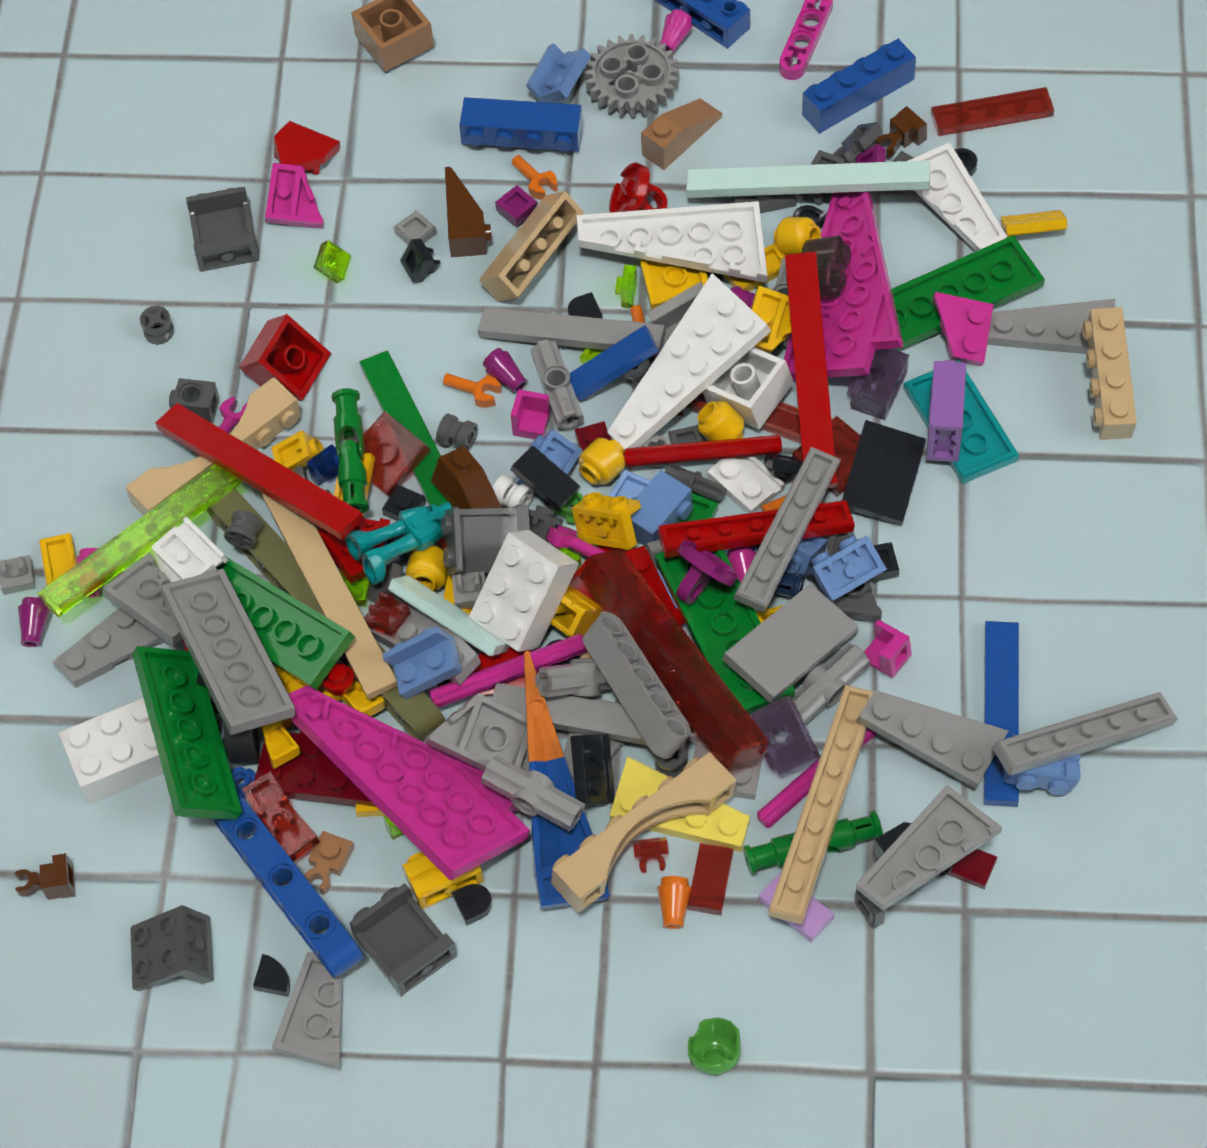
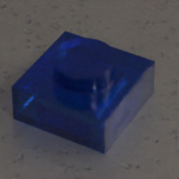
(324, 466)

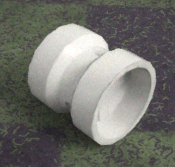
(510, 493)

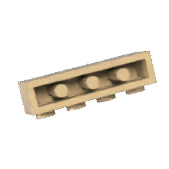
(531, 246)
(1110, 373)

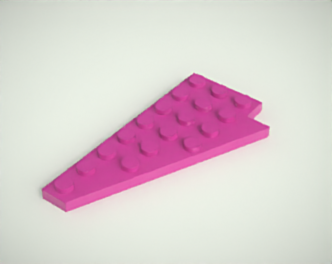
(865, 312)
(417, 786)

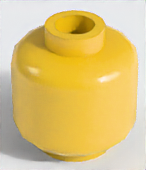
(793, 233)
(720, 421)
(601, 461)
(428, 567)

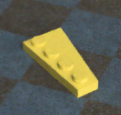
(720, 828)

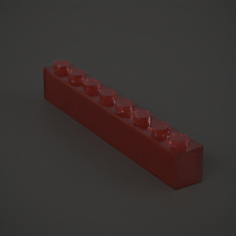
(676, 660)

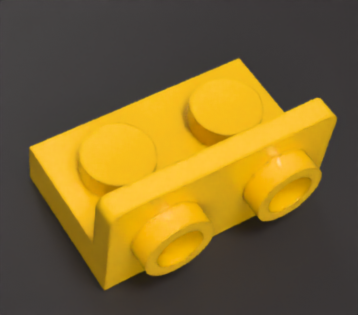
(606, 520)

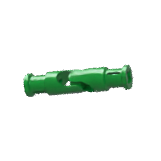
(351, 471)
(844, 837)

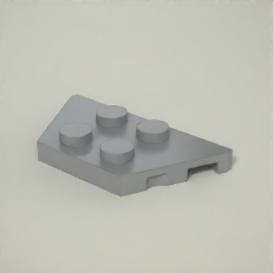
(481, 732)

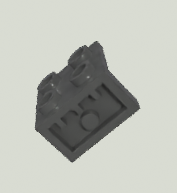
(171, 947)

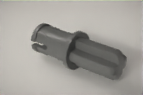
(698, 484)

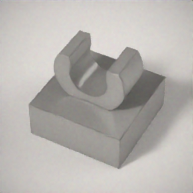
(16, 575)
(467, 588)

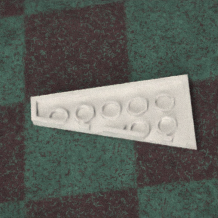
(703, 238)
(701, 348)

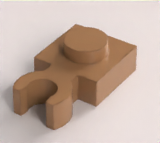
(327, 858)

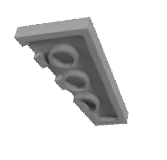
(415, 624)
(104, 647)

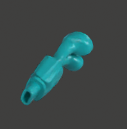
(420, 530)

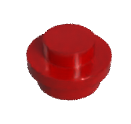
(339, 680)

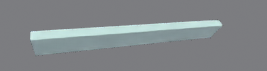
(808, 179)

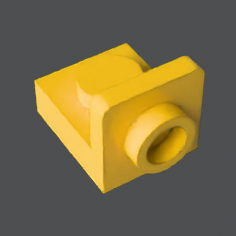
(297, 450)

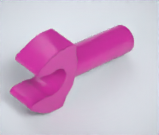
(230, 419)
(566, 537)

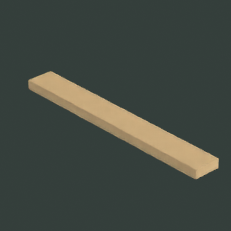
(333, 597)
(821, 809)

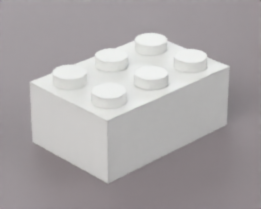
(523, 590)
(112, 751)

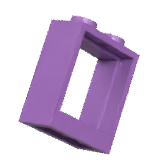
(946, 411)

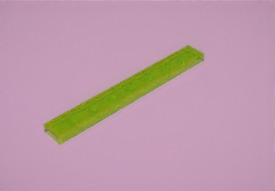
(137, 539)

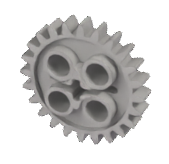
(632, 75)

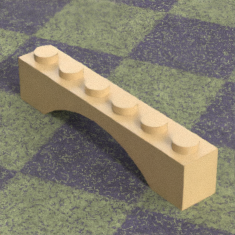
(266, 415)
(695, 791)

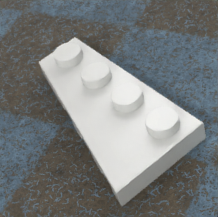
(958, 199)

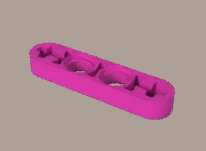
(803, 32)

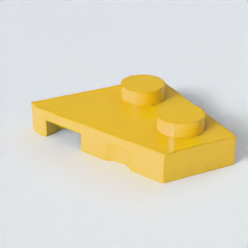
(774, 311)

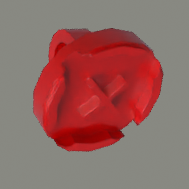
(634, 189)

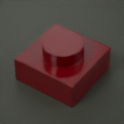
(587, 434)

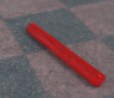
(702, 450)

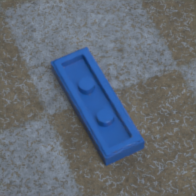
(613, 362)

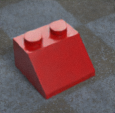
(287, 354)

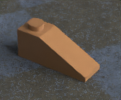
(676, 131)

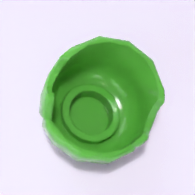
(715, 1046)

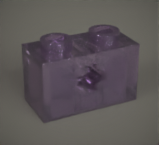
(877, 391)
(800, 746)

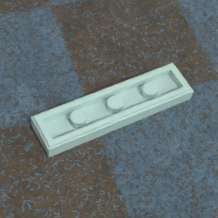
(446, 614)

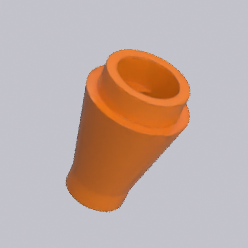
(673, 899)

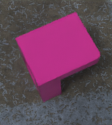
(530, 414)
(888, 649)

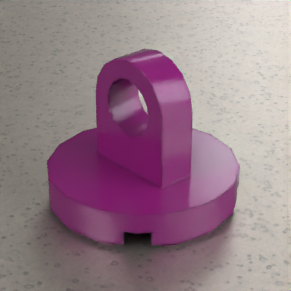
(704, 567)

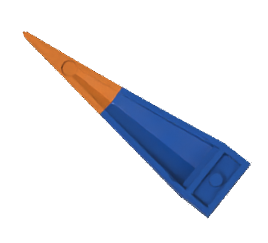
(547, 757)

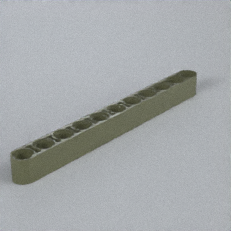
(274, 560)

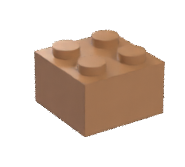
(392, 31)

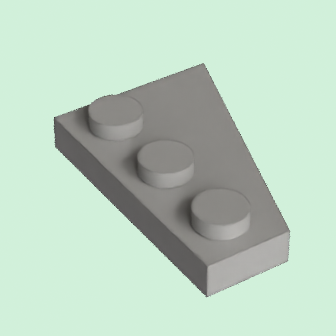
(312, 1017)

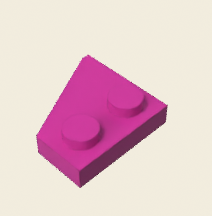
(965, 326)

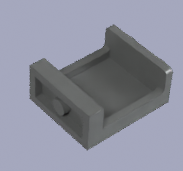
(222, 229)
(478, 535)
(402, 939)

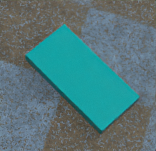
(983, 440)

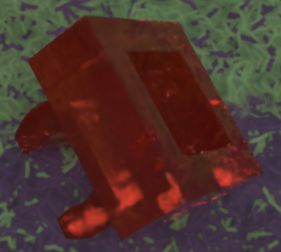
(387, 614)
(649, 849)

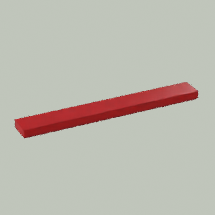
(809, 355)
(260, 471)

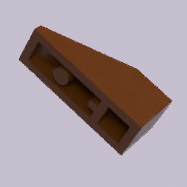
(465, 220)
(463, 481)

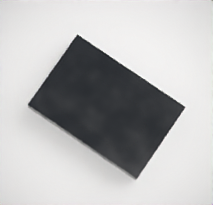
(883, 472)

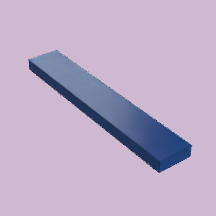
(1001, 702)

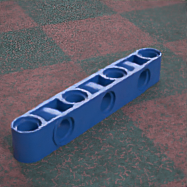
(298, 898)

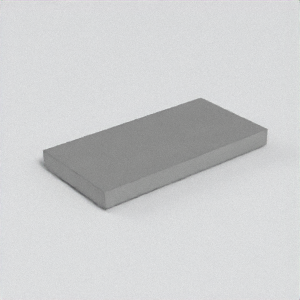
(790, 643)

